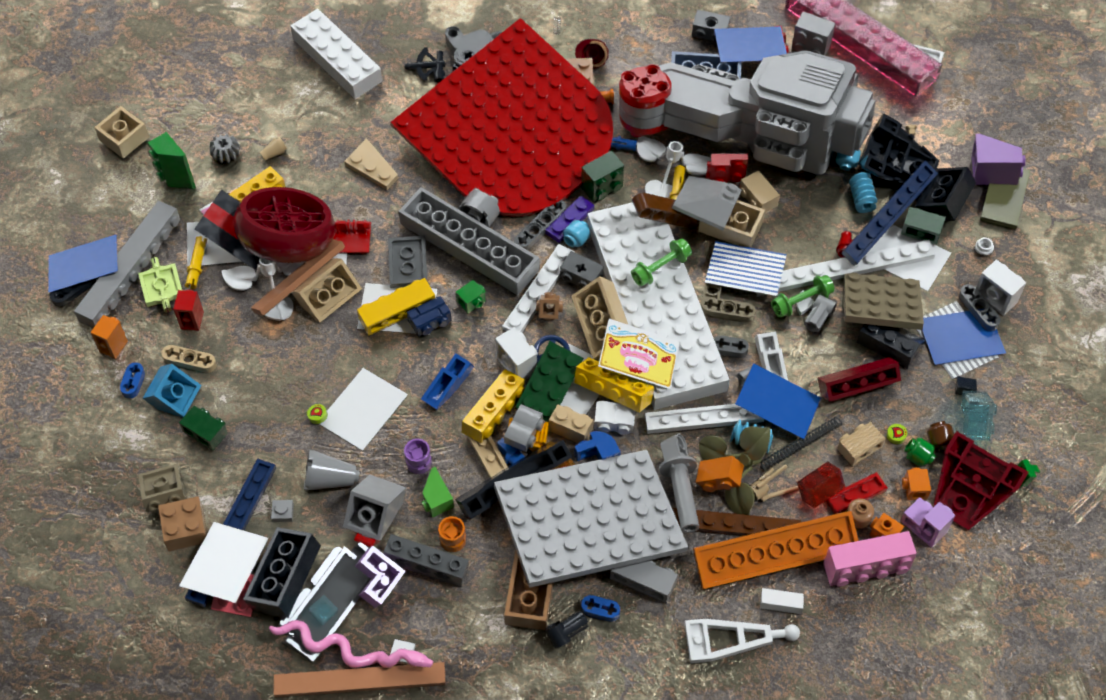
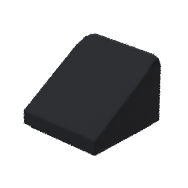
(965, 384)

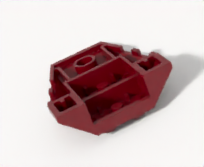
(975, 481)

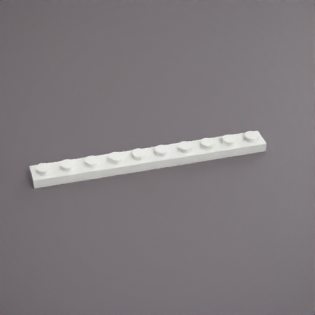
(870, 262)

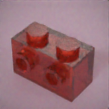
(821, 484)

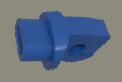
(511, 453)

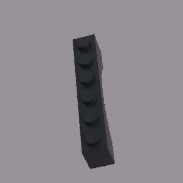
(540, 460)

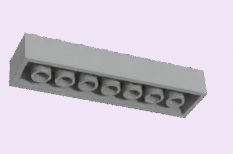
(469, 240)

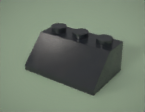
(947, 192)
(891, 343)

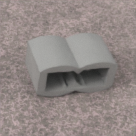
(523, 428)

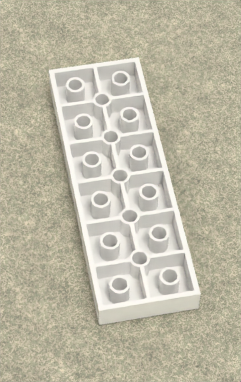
(665, 306)

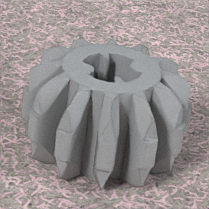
(224, 148)

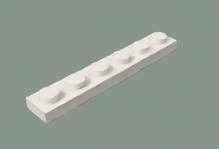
(542, 283)
(698, 418)

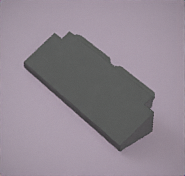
(340, 583)

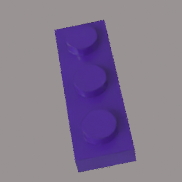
(576, 211)

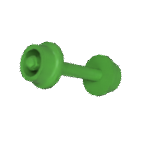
(642, 274)
(783, 306)

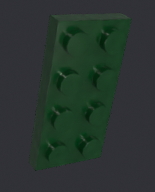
(550, 380)

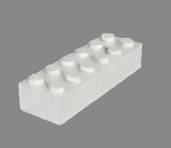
(336, 53)

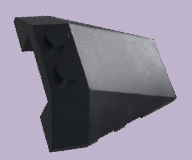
(893, 152)

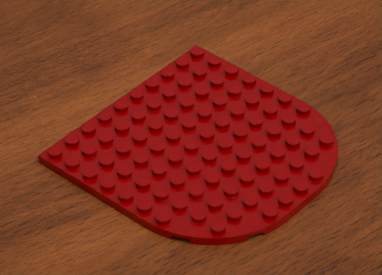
(511, 123)

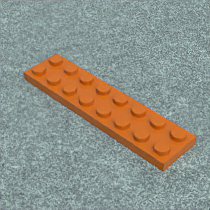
(772, 549)

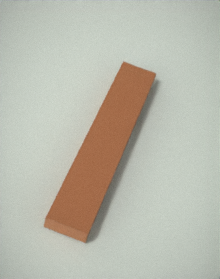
(296, 279)

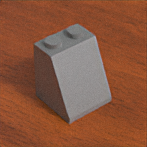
(373, 506)

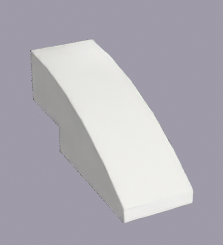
(770, 354)

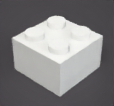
(1000, 287)
(516, 353)

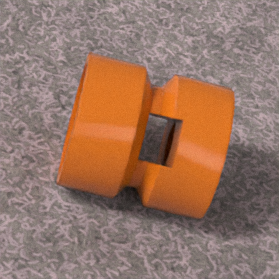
(452, 534)

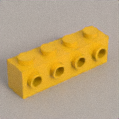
(265, 179)
(394, 306)
(613, 385)
(492, 406)

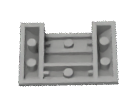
(707, 200)

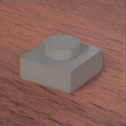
(282, 510)

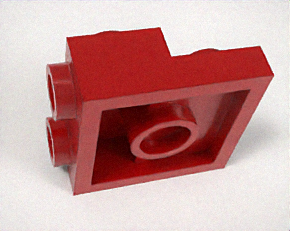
(727, 167)

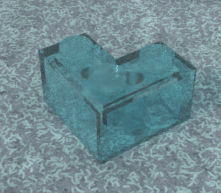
(978, 415)

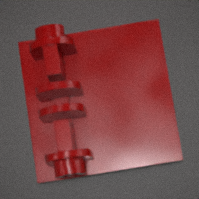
(353, 235)

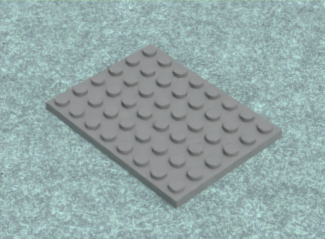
(589, 518)

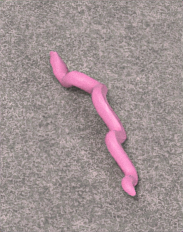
(412, 657)

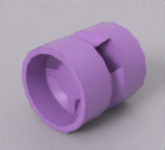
(417, 456)

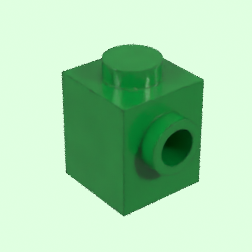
(471, 296)

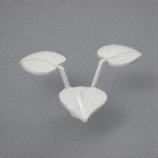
(651, 149)
(242, 276)

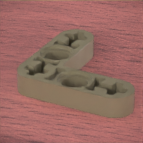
(715, 300)

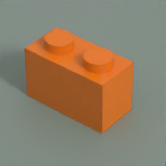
(109, 336)
(719, 473)

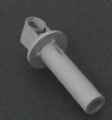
(678, 467)

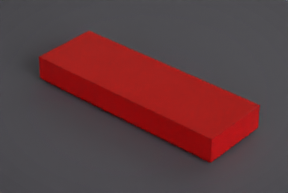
(863, 489)

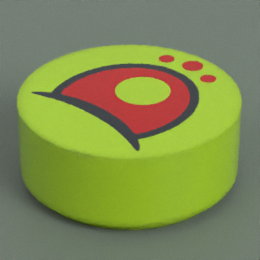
(317, 414)
(896, 433)

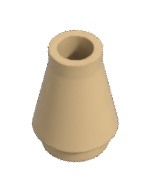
(273, 149)

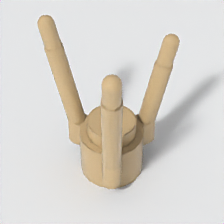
(761, 488)

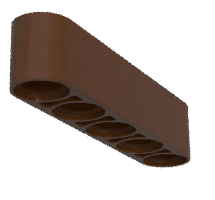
(660, 209)

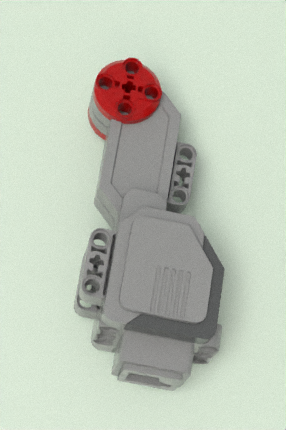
(788, 114)

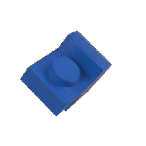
(599, 444)

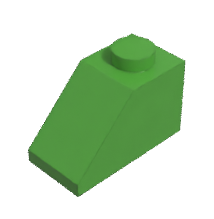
(436, 495)

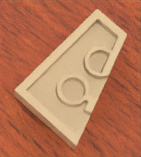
(371, 165)

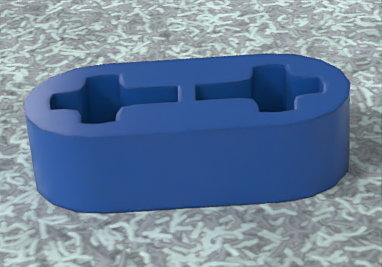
(136, 380)
(598, 610)

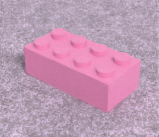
(869, 559)

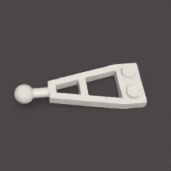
(699, 642)

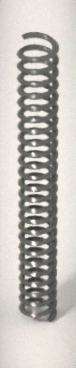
(802, 444)

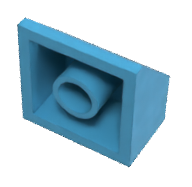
(172, 391)

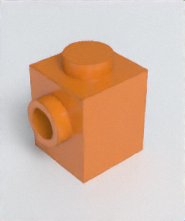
(916, 484)
(885, 526)

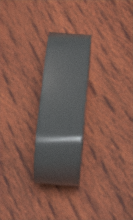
(730, 346)

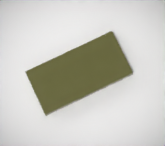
(1005, 202)

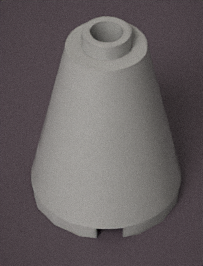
(328, 472)

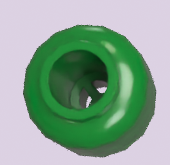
(919, 452)

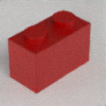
(188, 310)

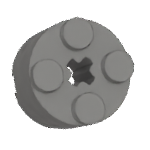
(480, 207)

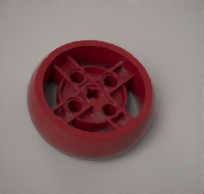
(284, 224)

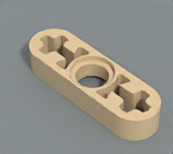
(193, 365)

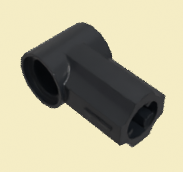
(562, 631)

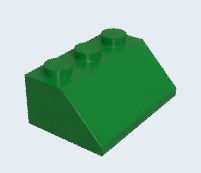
(170, 162)

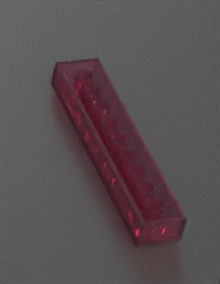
(874, 43)

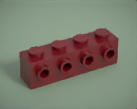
(859, 379)

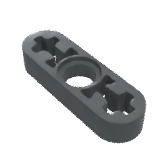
(978, 299)

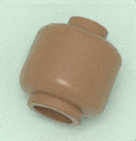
(862, 512)

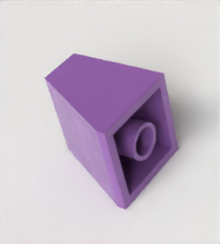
(996, 161)

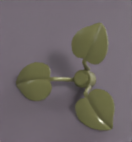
(755, 443)

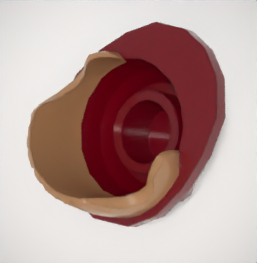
(593, 49)

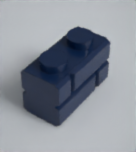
(429, 316)

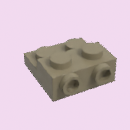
(161, 487)

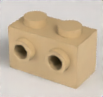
(570, 424)

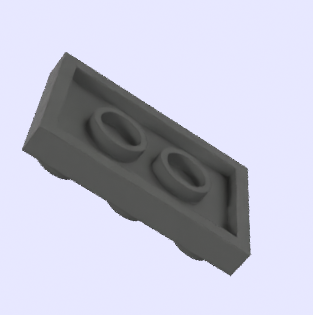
(406, 260)

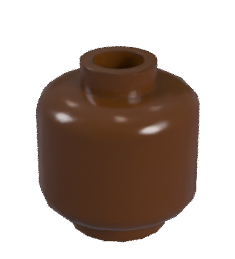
(940, 435)

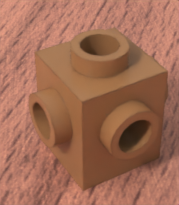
(546, 312)

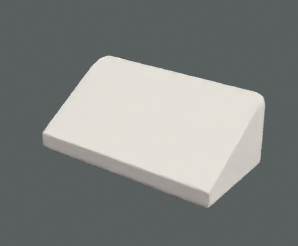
(781, 601)

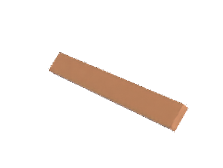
(358, 680)

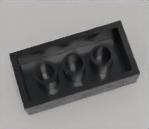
(282, 572)

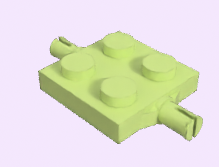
(160, 284)

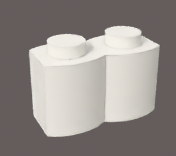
(614, 417)

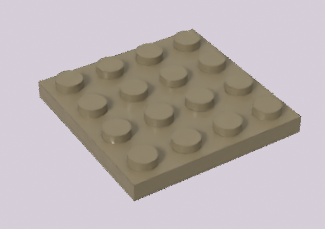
(883, 301)

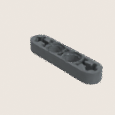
(537, 224)

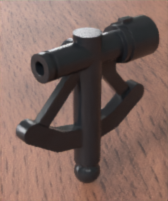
(436, 64)

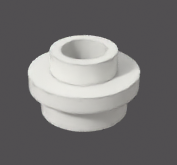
(984, 242)

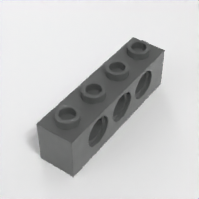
(427, 560)

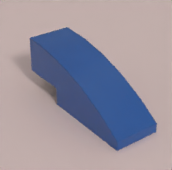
(447, 381)

